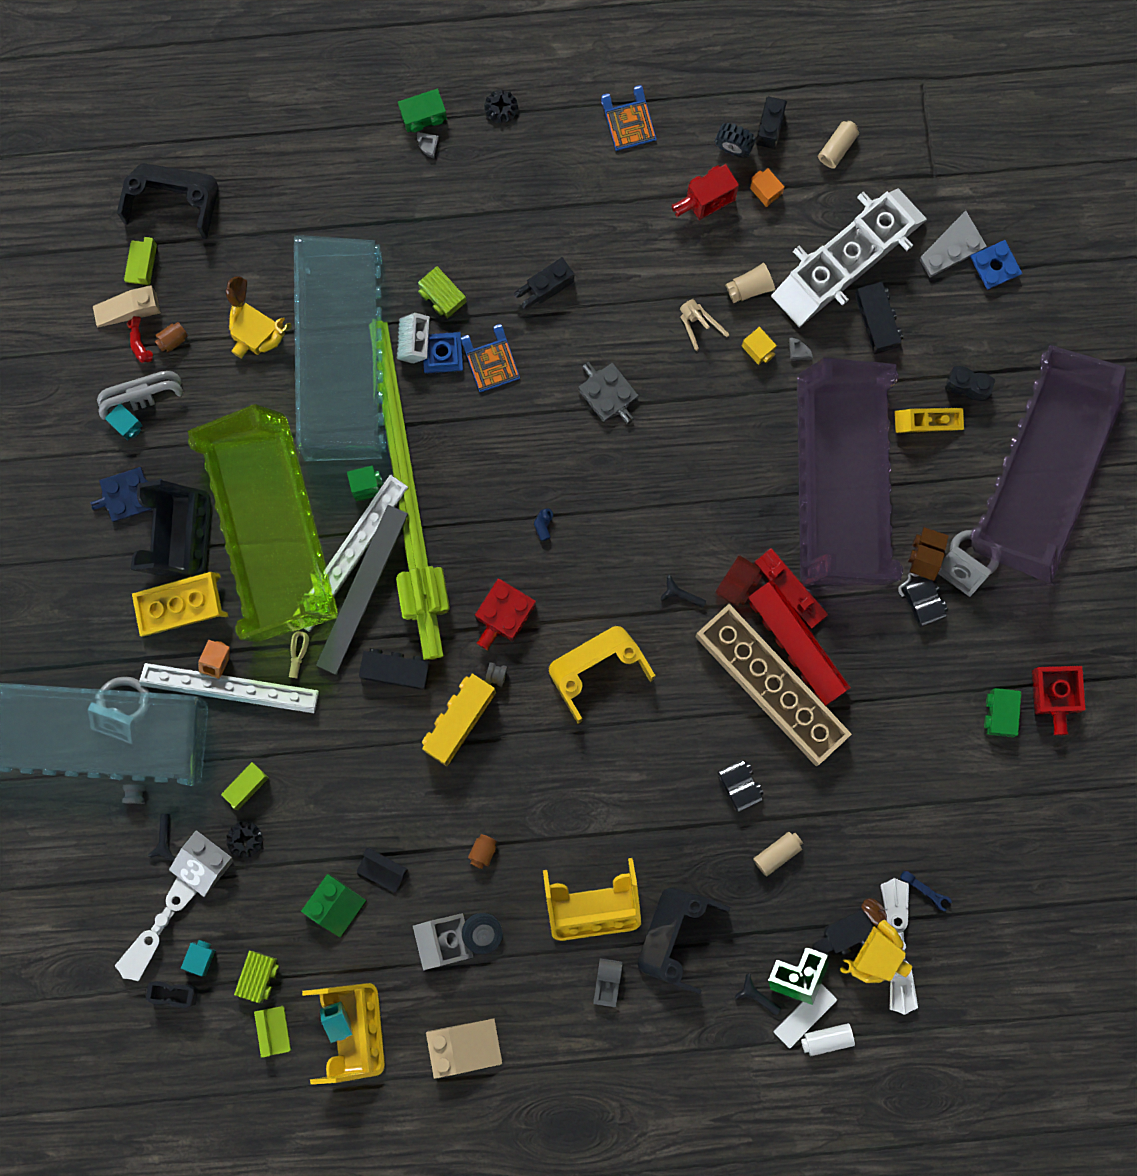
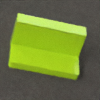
(140, 261)
(244, 786)
(272, 1031)

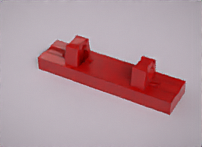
(792, 588)

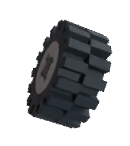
(735, 140)

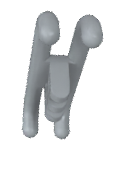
(138, 391)

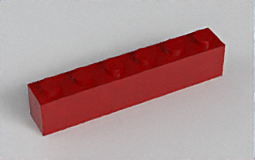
(798, 642)

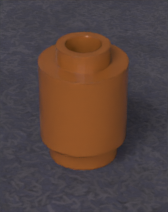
(170, 337)
(482, 851)

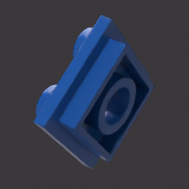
(999, 253)
(447, 363)

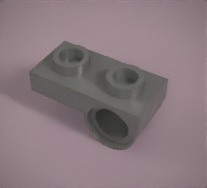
(607, 982)

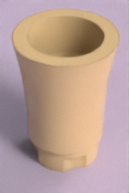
(751, 284)

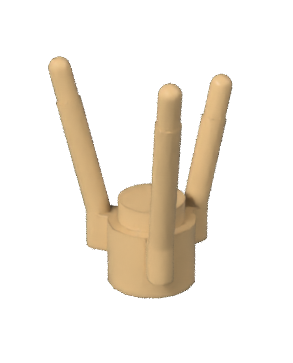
(693, 312)

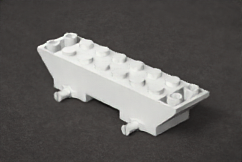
(848, 255)

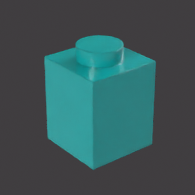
(124, 422)
(198, 958)
(336, 1022)

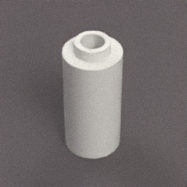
(828, 1040)

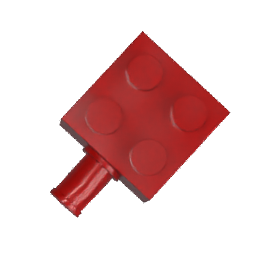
(708, 193)
(503, 613)
(1058, 693)

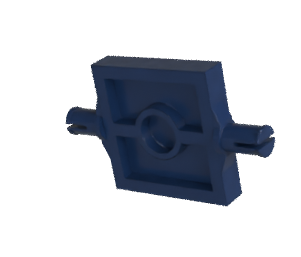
(120, 494)

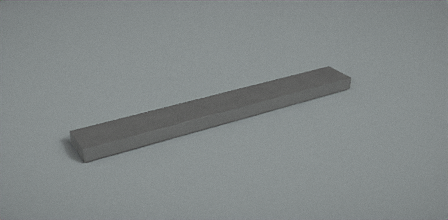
(362, 589)

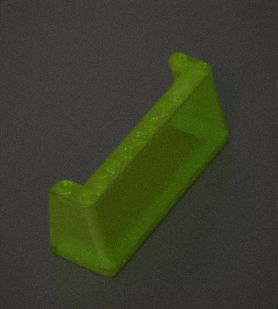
(265, 522)

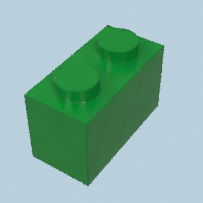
(422, 110)
(364, 482)
(1003, 712)

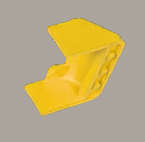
(565, 668)
(594, 911)
(362, 1052)

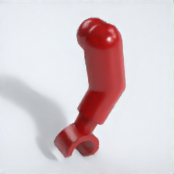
(135, 341)

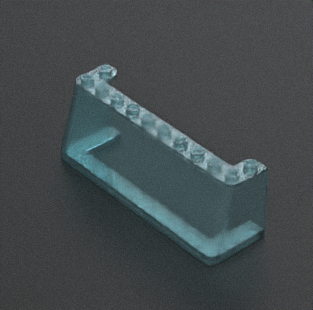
(337, 348)
(102, 733)

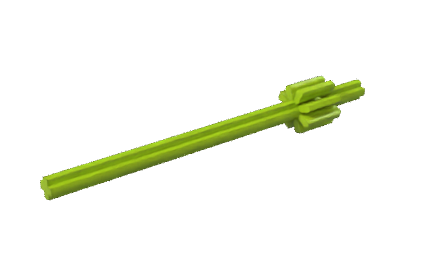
(422, 588)

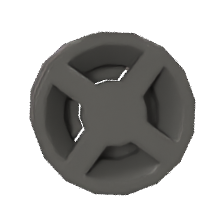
(496, 674)
(133, 794)

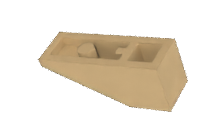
(122, 308)

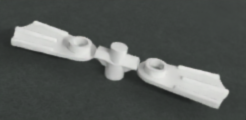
(895, 900)
(139, 954)

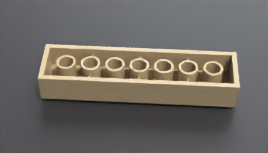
(773, 685)

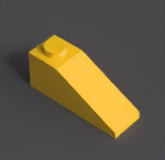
(929, 420)

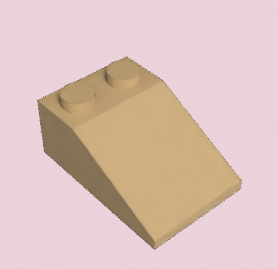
(463, 1048)

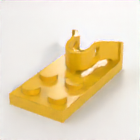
(178, 604)

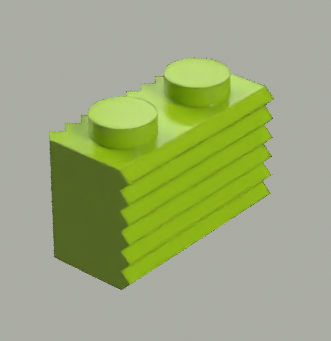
(441, 292)
(256, 977)

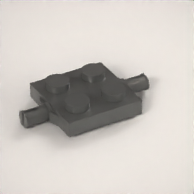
(608, 392)

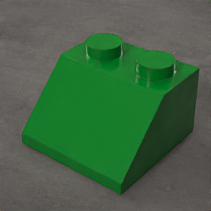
(333, 905)

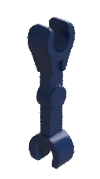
(936, 898)

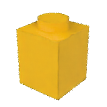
(759, 346)

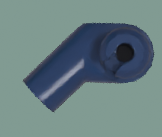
(541, 523)

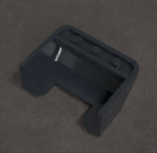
(178, 530)

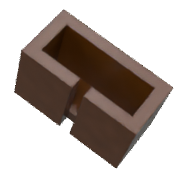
(928, 553)

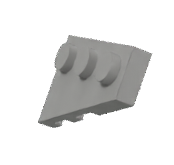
(953, 246)

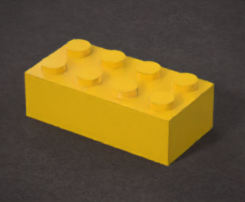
(459, 719)

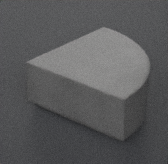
(428, 143)
(799, 350)

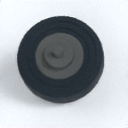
(482, 933)

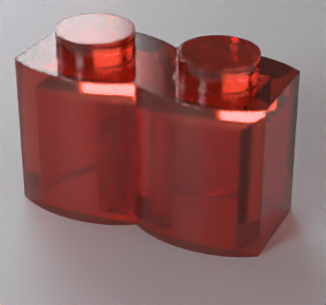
(738, 581)

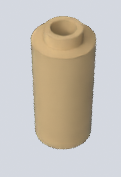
(838, 144)
(778, 853)

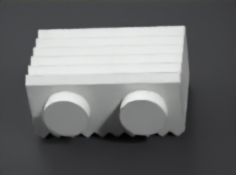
(413, 338)

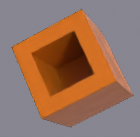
(766, 186)
(214, 659)

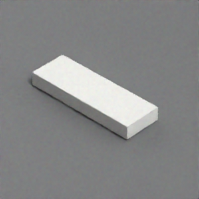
(804, 1017)

